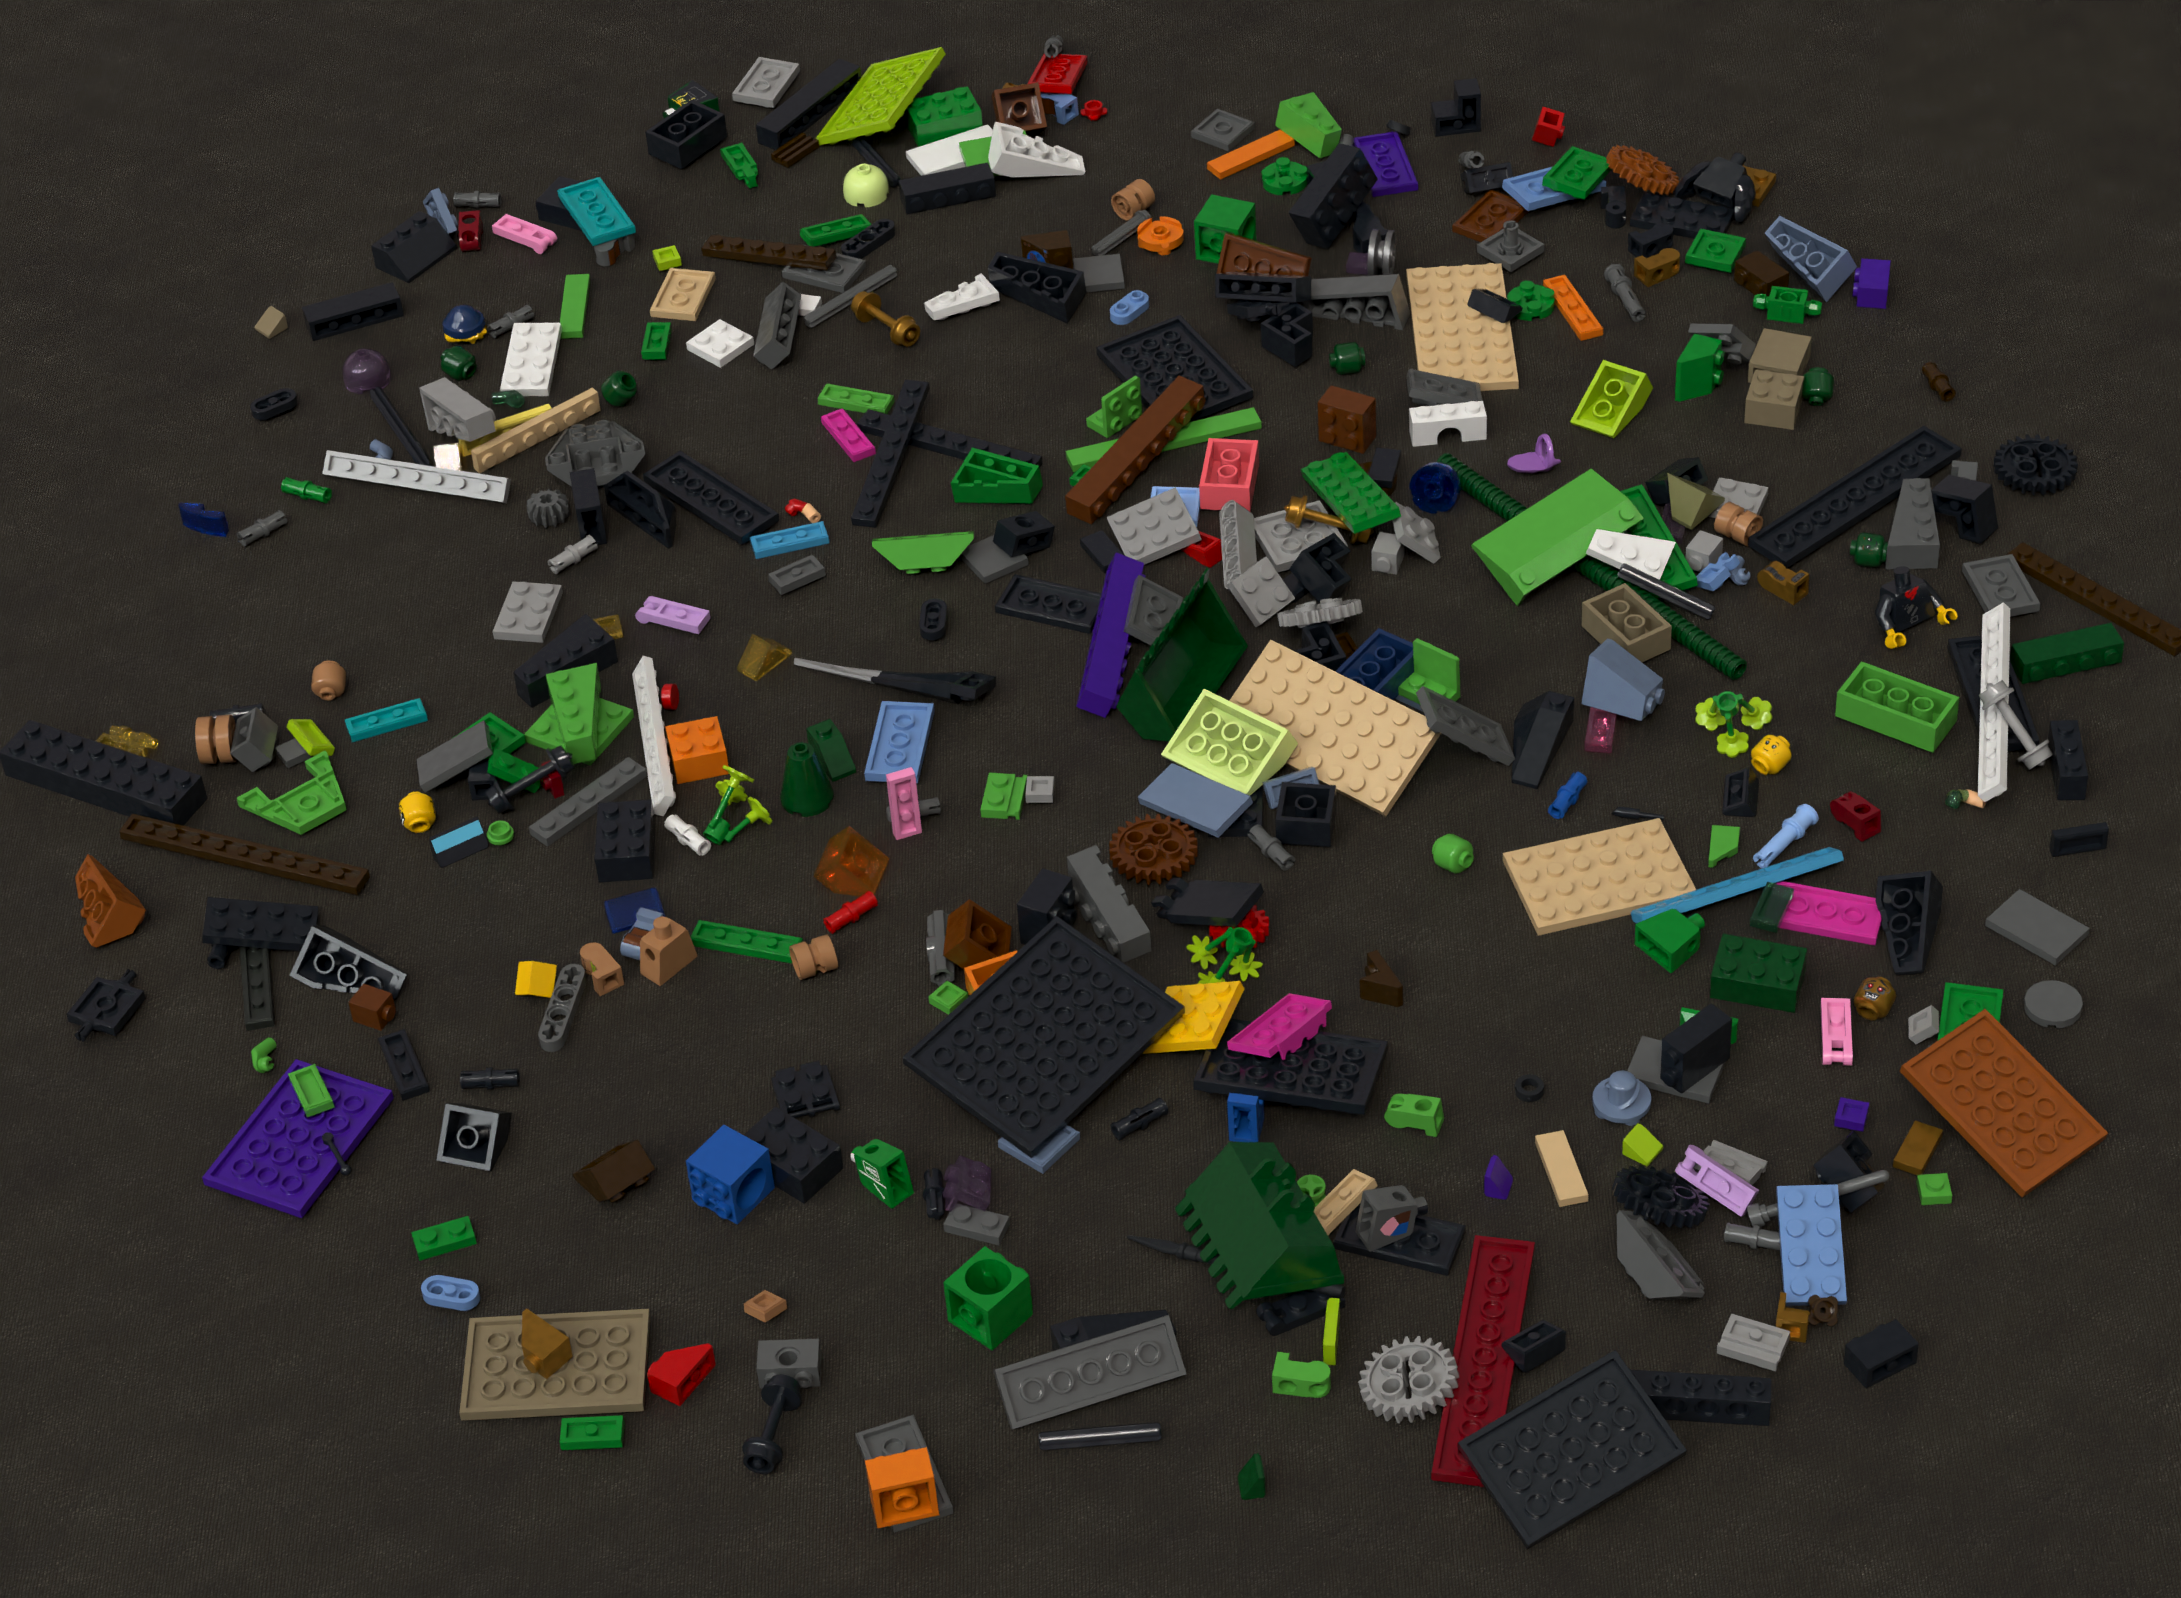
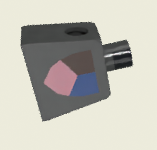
(1387, 1215)

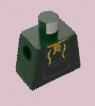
(688, 92)

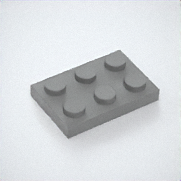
(766, 82)
(527, 612)

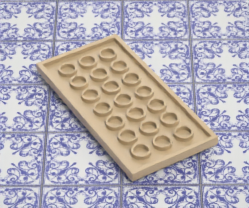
(1455, 337)
(1341, 727)

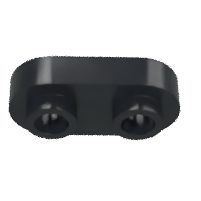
(273, 404)
(933, 619)

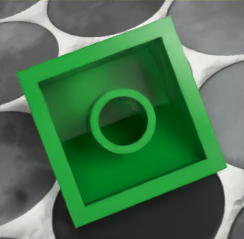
(1699, 368)

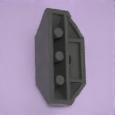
(1654, 1260)

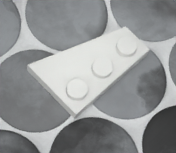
(961, 301)

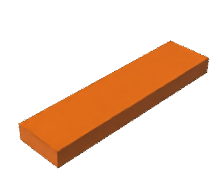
(1250, 154)
(1573, 308)

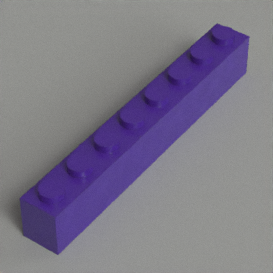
(1108, 640)

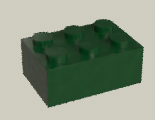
(1758, 973)

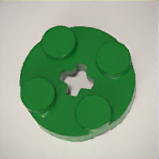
(1284, 177)
(1534, 299)

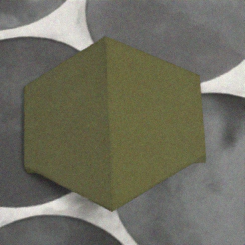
(1691, 501)

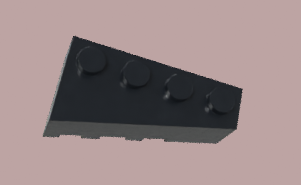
(1038, 284)
(576, 646)

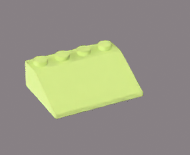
(1229, 744)

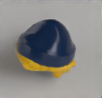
(464, 324)

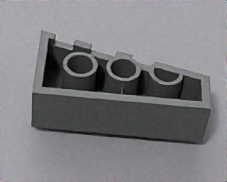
(1360, 298)

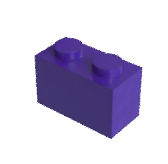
(1872, 283)

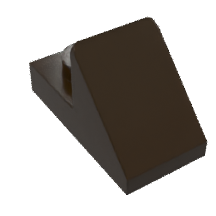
(1380, 982)

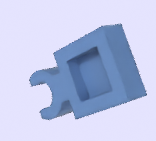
(1715, 574)

